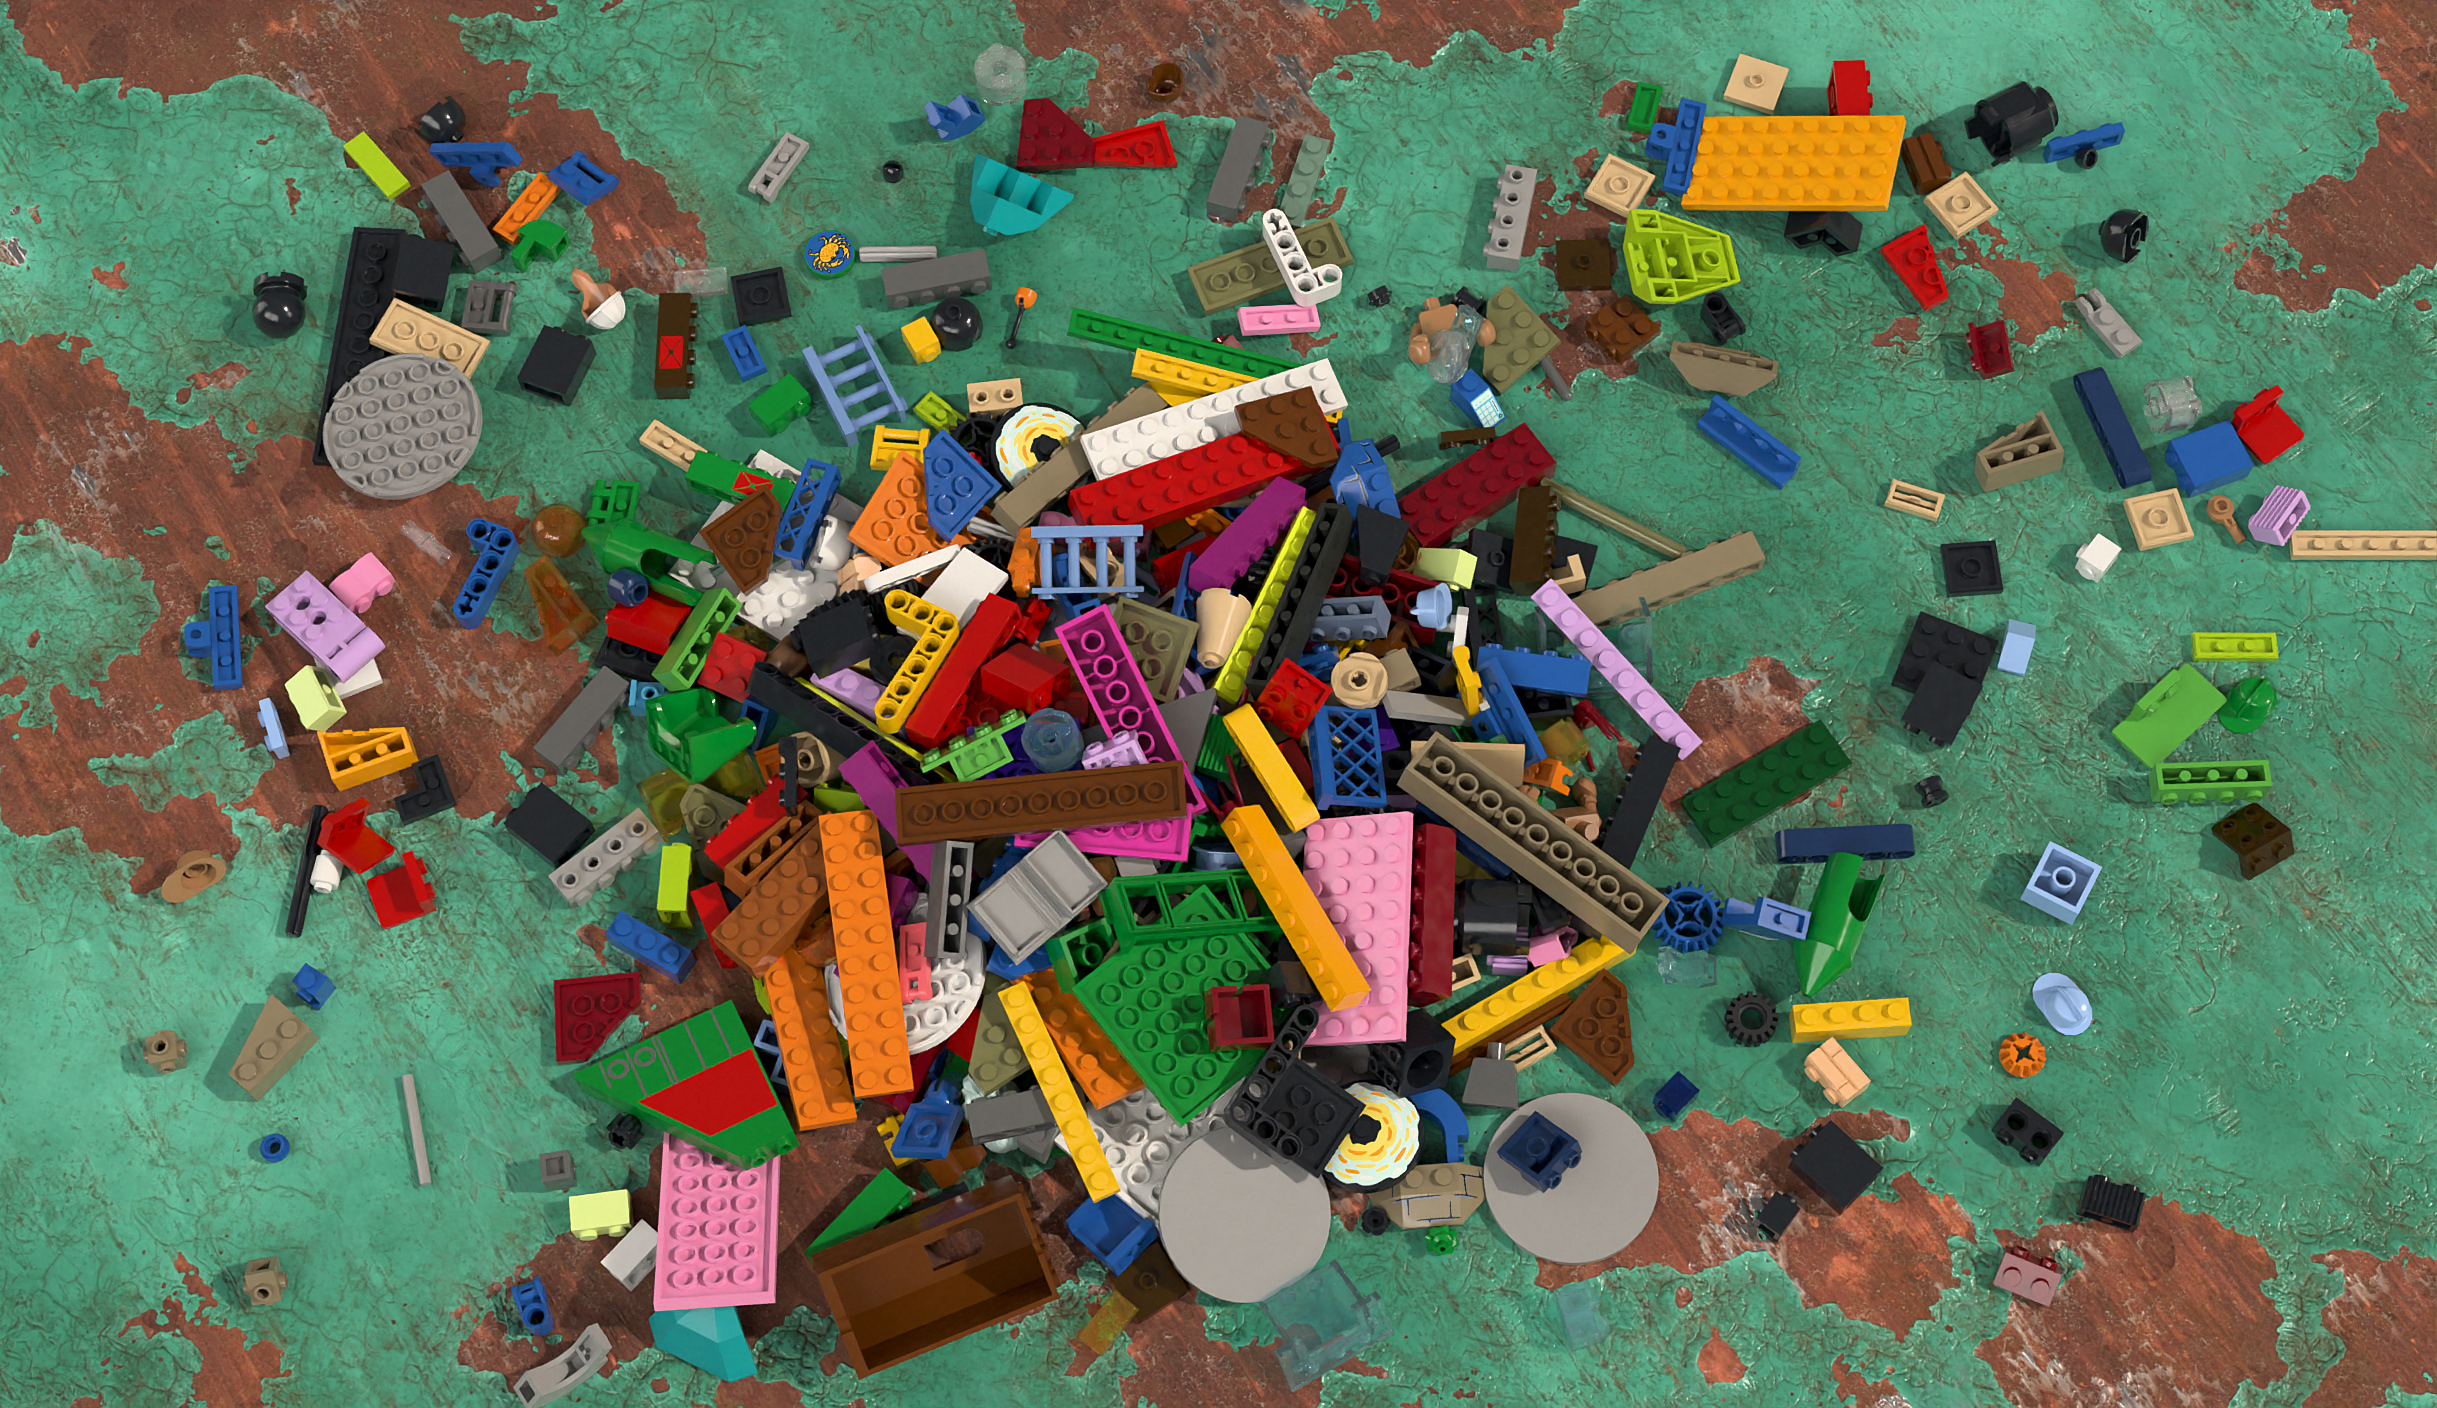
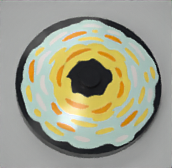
(1027, 438)
(1381, 1143)

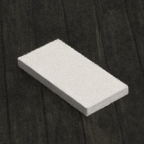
(962, 588)

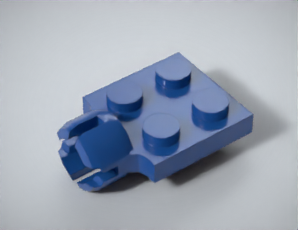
(931, 1124)

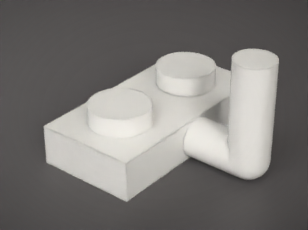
(1458, 626)

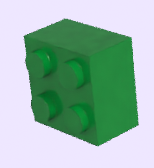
(1079, 950)

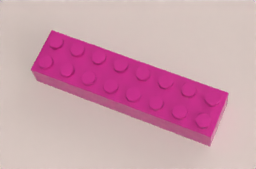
(1120, 690)

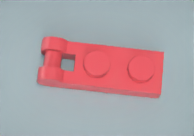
(913, 964)

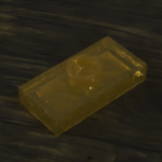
(1108, 1323)

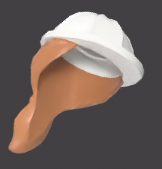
(601, 302)

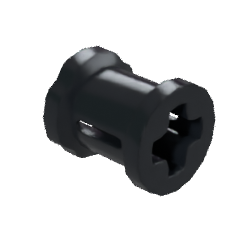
(1464, 297)

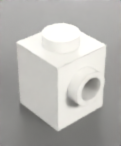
(2096, 558)

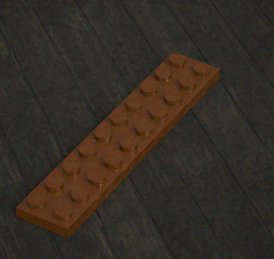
(1040, 803)

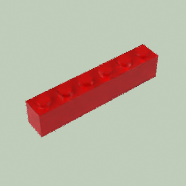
(961, 674)

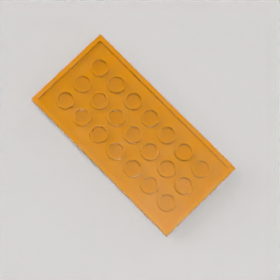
(1795, 163)

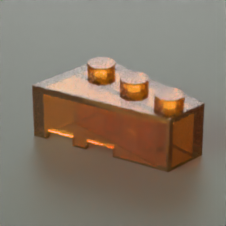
(559, 606)

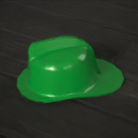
(2248, 705)

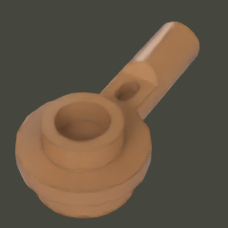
(2221, 510)

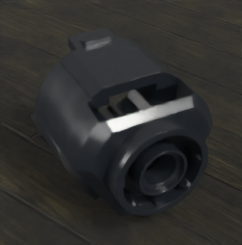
(2013, 121)
(1489, 916)

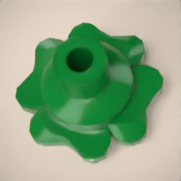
(1441, 1240)

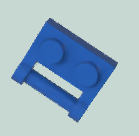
(579, 184)

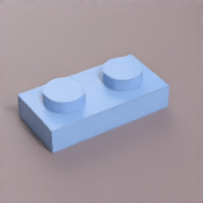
(275, 739)

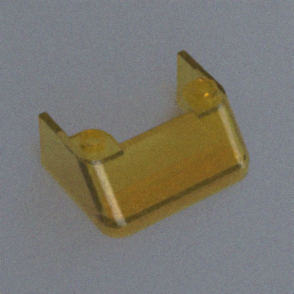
(665, 790)

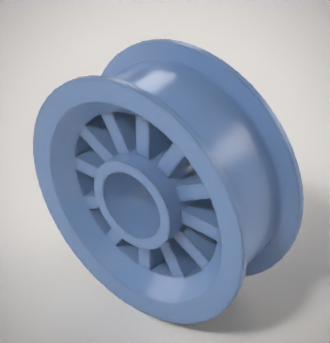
(1216, 856)

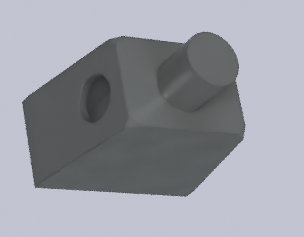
(1492, 1081)

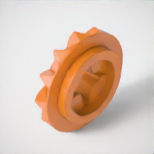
(2024, 1067)

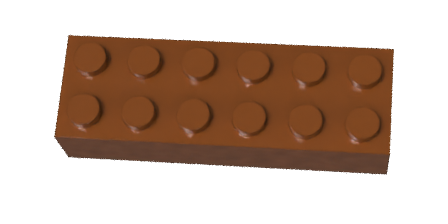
(777, 908)

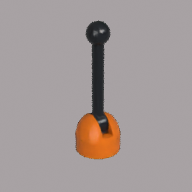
(1024, 300)

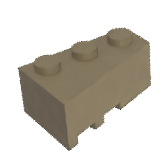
(271, 1049)

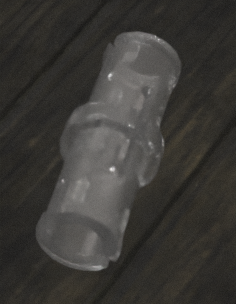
(425, 542)

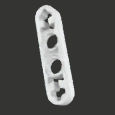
(911, 569)

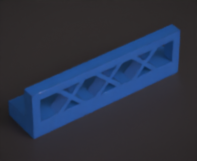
(1749, 442)
(815, 517)

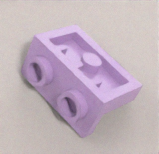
(1119, 751)

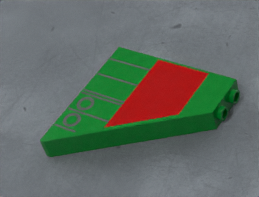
(700, 1087)

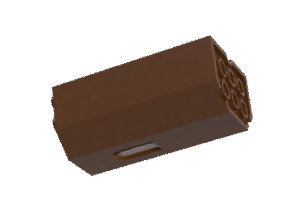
(900, 1307)

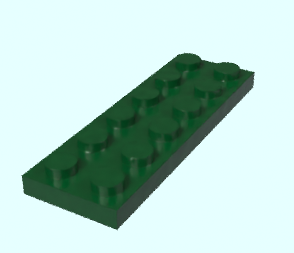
(1765, 783)

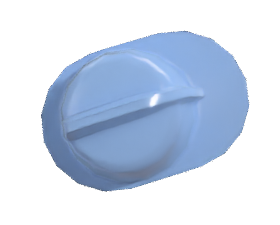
(1434, 607)
(2062, 1003)

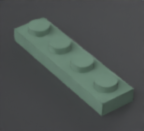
(1304, 179)

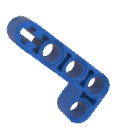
(471, 606)

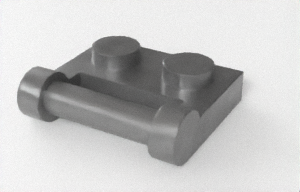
(480, 307)

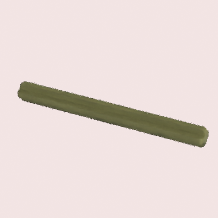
(1615, 520)

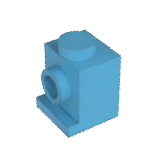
(638, 695)

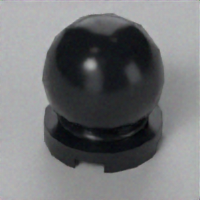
(279, 304)

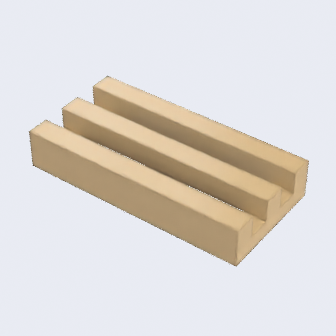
(1912, 504)
(1537, 1056)

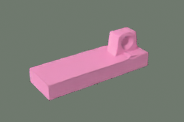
(1278, 319)

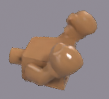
(1435, 320)
(1582, 819)

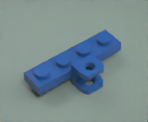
(1678, 145)
(481, 157)
(219, 638)
(1505, 713)

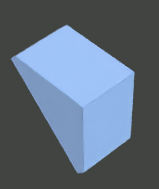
(2016, 647)

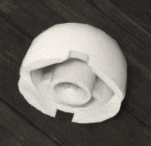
(832, 545)

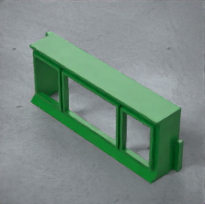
(1119, 912)

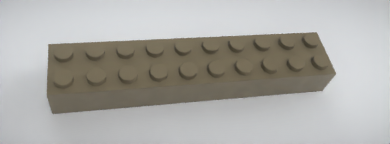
(1533, 842)

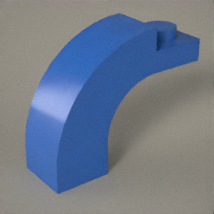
(1072, 604)
(1449, 1118)

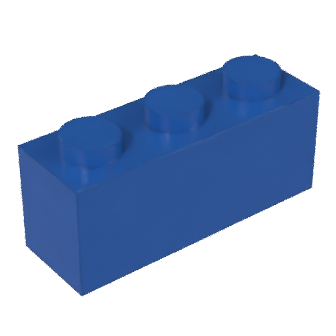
(650, 947)

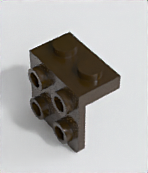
(2256, 838)

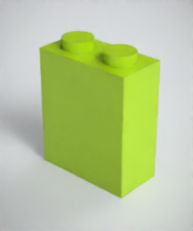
(677, 879)

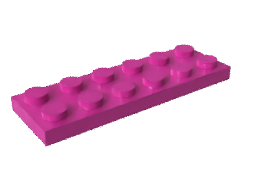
(1145, 840)

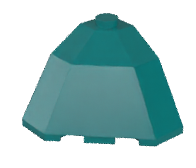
(1010, 199)
(706, 1339)

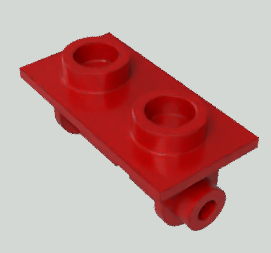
(1034, 619)

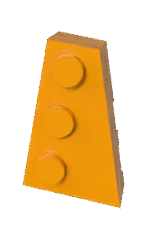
(366, 755)

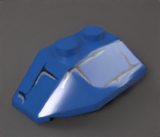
(1363, 479)

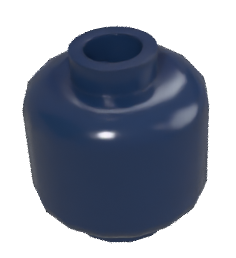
(627, 587)

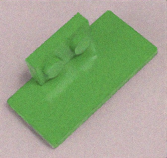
(2168, 715)
(977, 753)

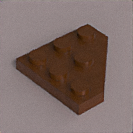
(1290, 426)
(746, 539)
(1599, 1028)

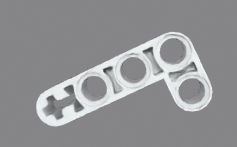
(1295, 257)

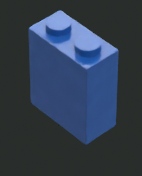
(2208, 459)

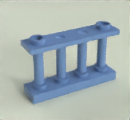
(838, 405)
(1073, 536)

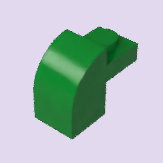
(537, 238)

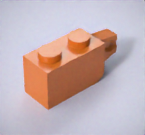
(1026, 563)

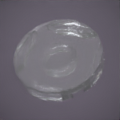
(1448, 356)

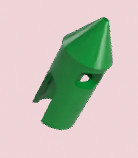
(633, 547)
(1836, 922)

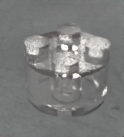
(1000, 75)
(2171, 404)

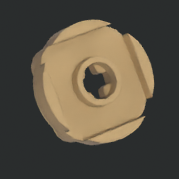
(1350, 668)

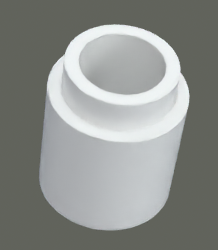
(326, 872)

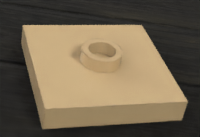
(1756, 84)
(1619, 185)
(1961, 205)
(2158, 519)

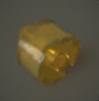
(1565, 742)

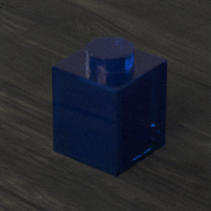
(1675, 1097)

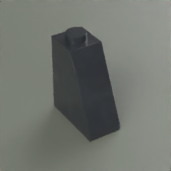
(1378, 544)

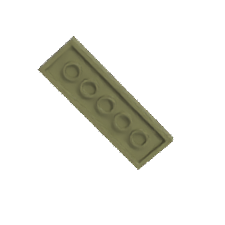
(1254, 272)

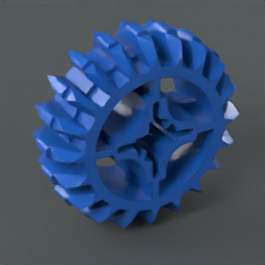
(1703, 935)

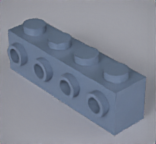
(1351, 619)

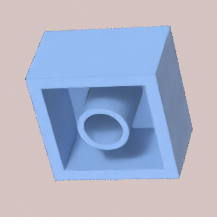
(2061, 883)

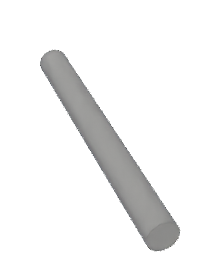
(416, 1130)

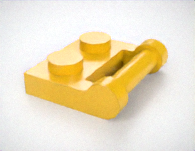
(885, 452)
(1467, 681)

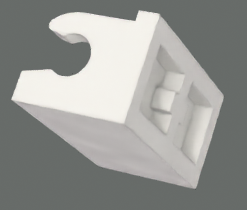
(633, 1255)

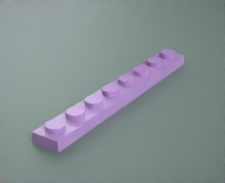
(1615, 668)

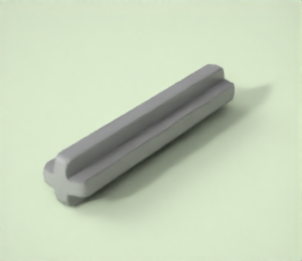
(897, 253)

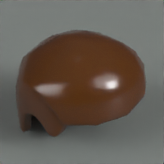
(1166, 83)

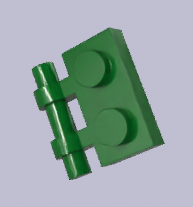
(622, 500)

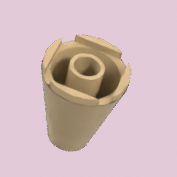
(1220, 624)

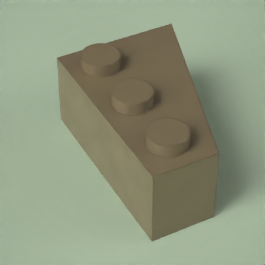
(2020, 456)

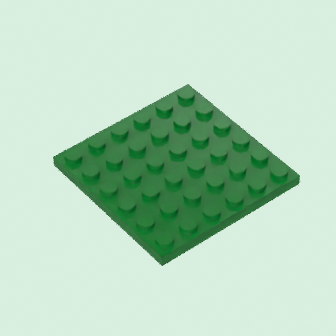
(1156, 1010)

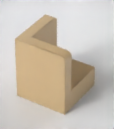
(1571, 577)

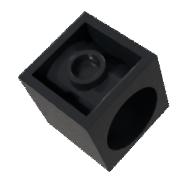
(1419, 1062)

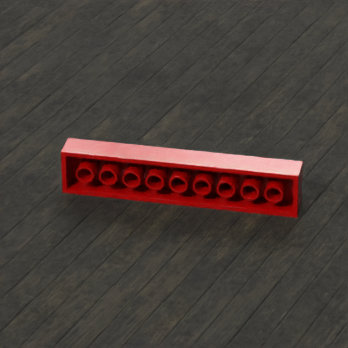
(1185, 484)

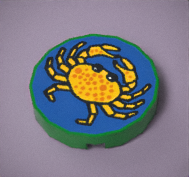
(829, 254)

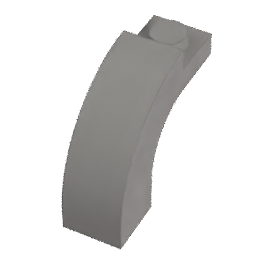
(565, 1372)

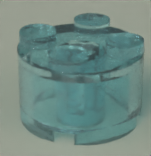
(1060, 754)

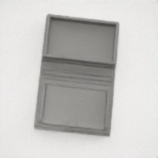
(1038, 896)

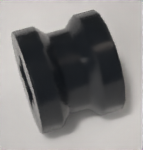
(1931, 791)

